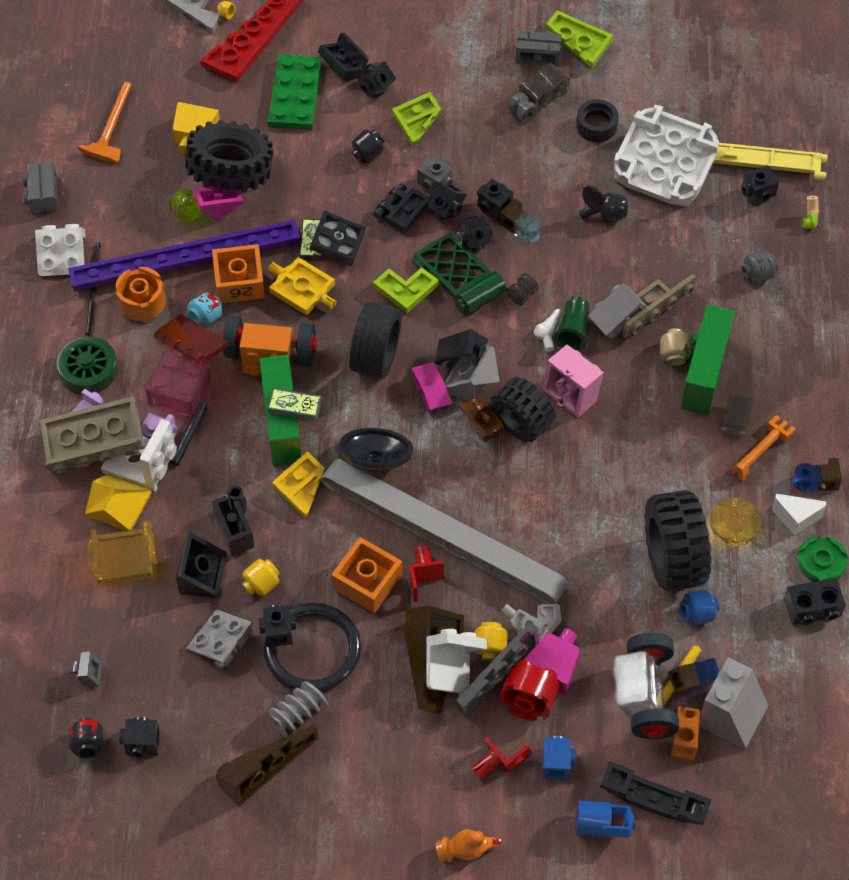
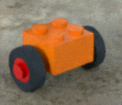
(263, 341)

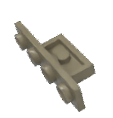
(657, 299)

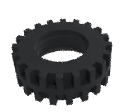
(231, 141)

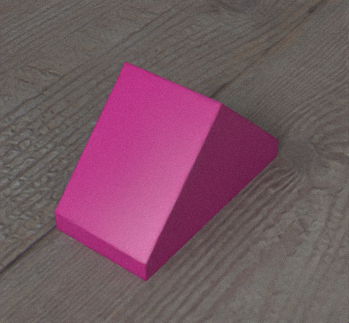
(217, 203)

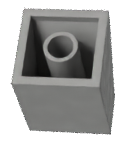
(734, 704)

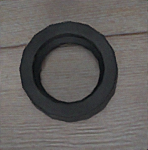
(597, 107)

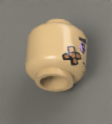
(675, 347)

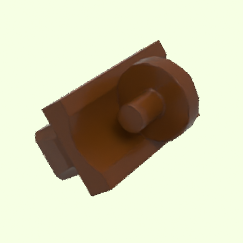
(482, 417)

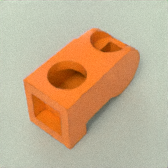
(686, 739)

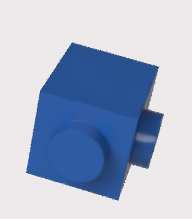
(558, 757)

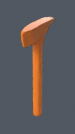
(101, 149)

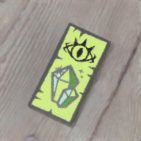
(294, 404)

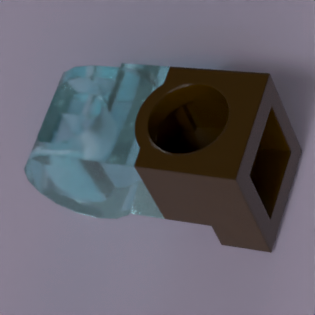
(519, 222)

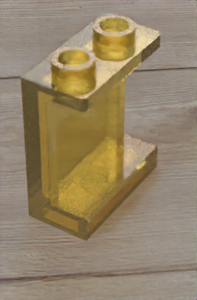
(123, 554)

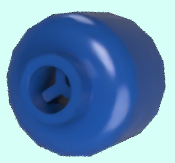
(699, 607)

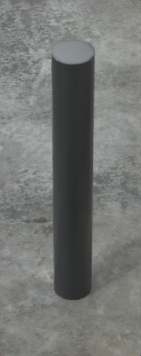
(189, 433)

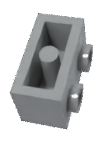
(616, 310)

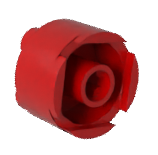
(529, 691)

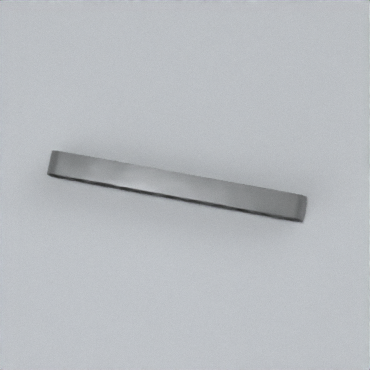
(445, 532)

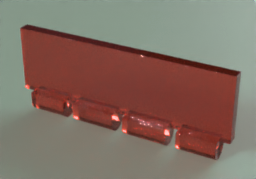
(191, 339)

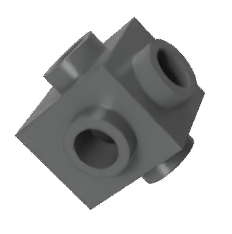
(433, 172)

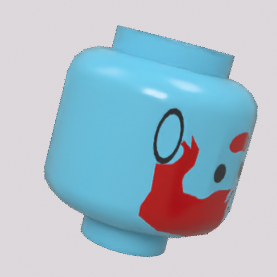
(205, 309)

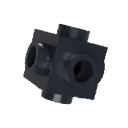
(376, 78)
(760, 185)
(494, 198)
(446, 200)
(474, 232)
(277, 625)

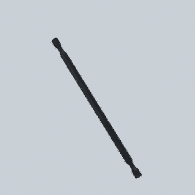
(92, 293)

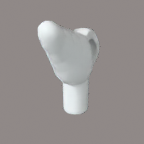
(546, 330)

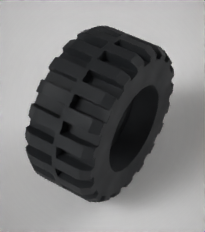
(677, 540)

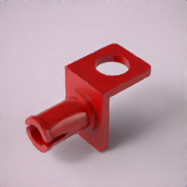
(424, 569)
(495, 758)

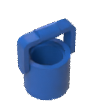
(595, 819)

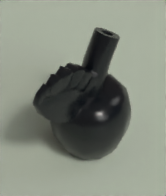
(611, 206)

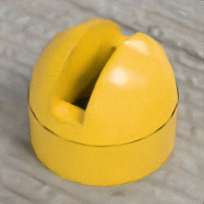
(226, 9)

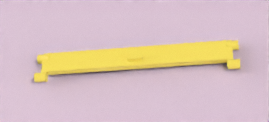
(776, 159)

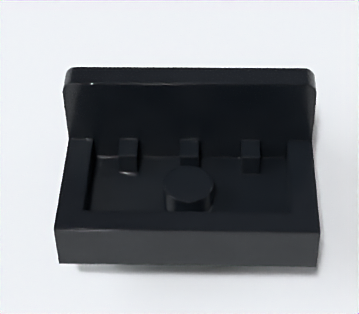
(344, 56)

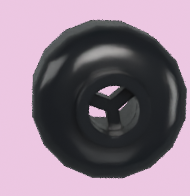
(367, 146)

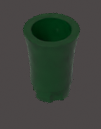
(573, 324)

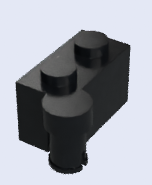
(232, 520)

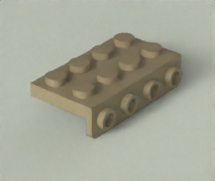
(92, 435)

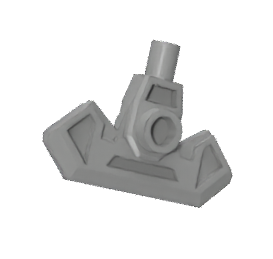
(547, 618)

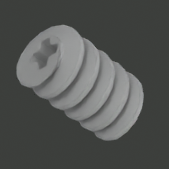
(296, 707)

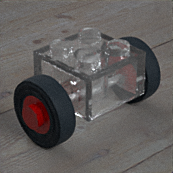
(641, 686)

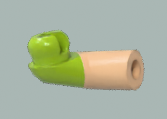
(811, 220)

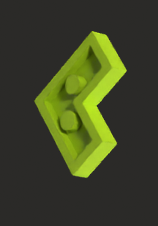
(406, 293)

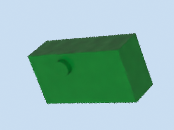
(707, 359)
(281, 429)

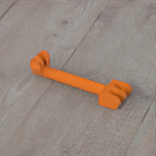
(775, 433)

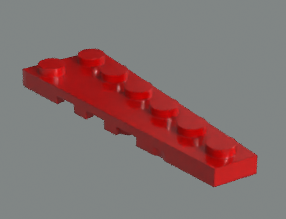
(246, 44)

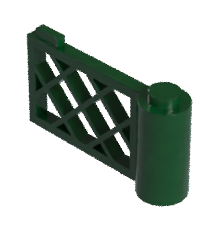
(476, 289)

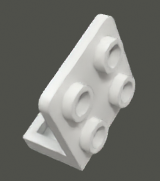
(59, 249)
(450, 659)

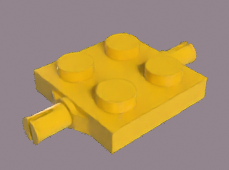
(302, 286)

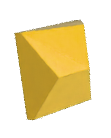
(116, 501)

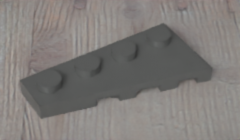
(498, 670)

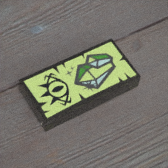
(307, 233)

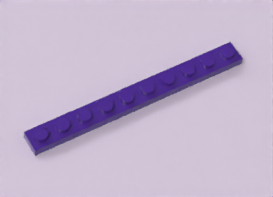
(182, 255)

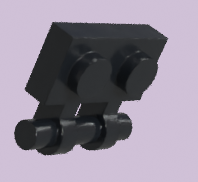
(406, 211)

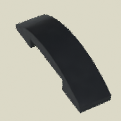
(655, 797)

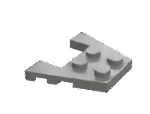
(196, 11)

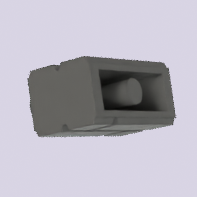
(538, 47)
(41, 186)

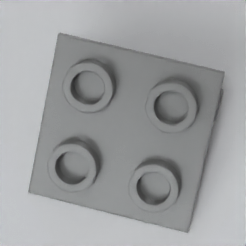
(221, 637)

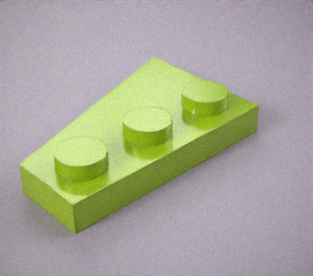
(580, 38)

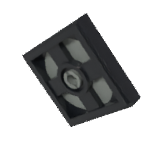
(337, 238)

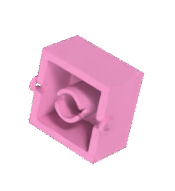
(572, 380)

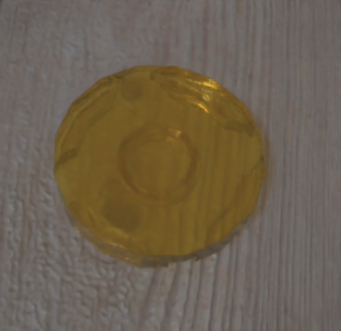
(735, 521)

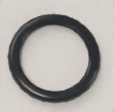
(343, 672)

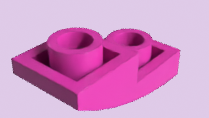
(432, 387)

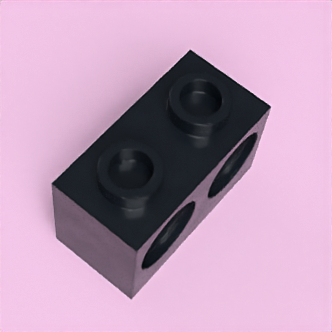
(812, 596)

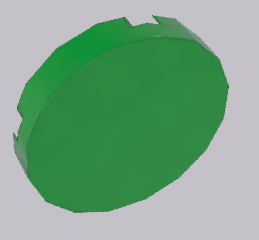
(822, 558)

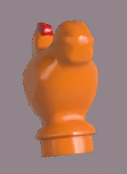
(465, 846)

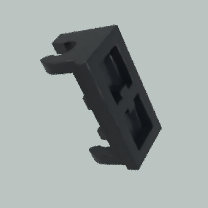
(459, 345)

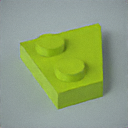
(416, 116)

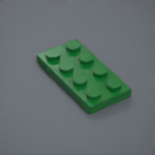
(295, 92)

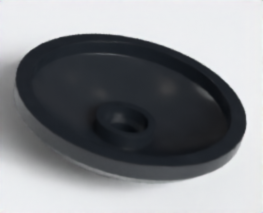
(375, 449)

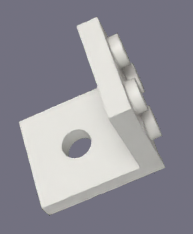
(152, 461)

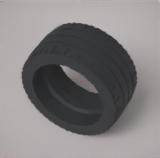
(375, 340)

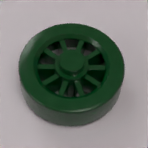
(82, 370)

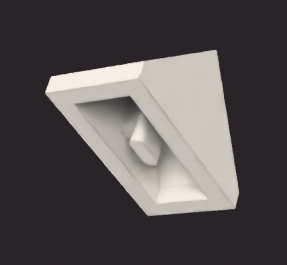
(797, 512)

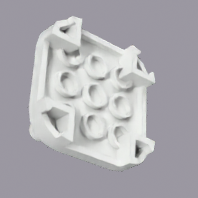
(665, 156)

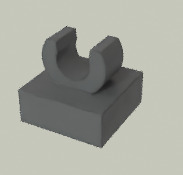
(87, 669)

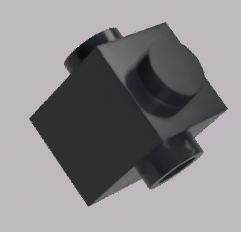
(140, 737)

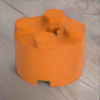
(140, 294)

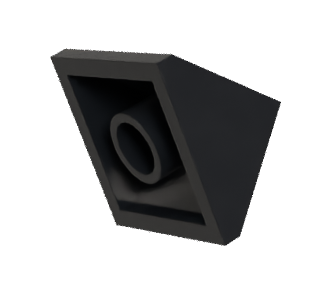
(200, 567)

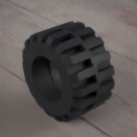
(523, 409)

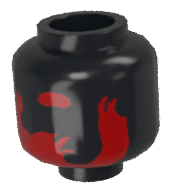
(86, 738)

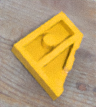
(300, 483)

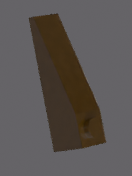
(419, 624)
(254, 769)

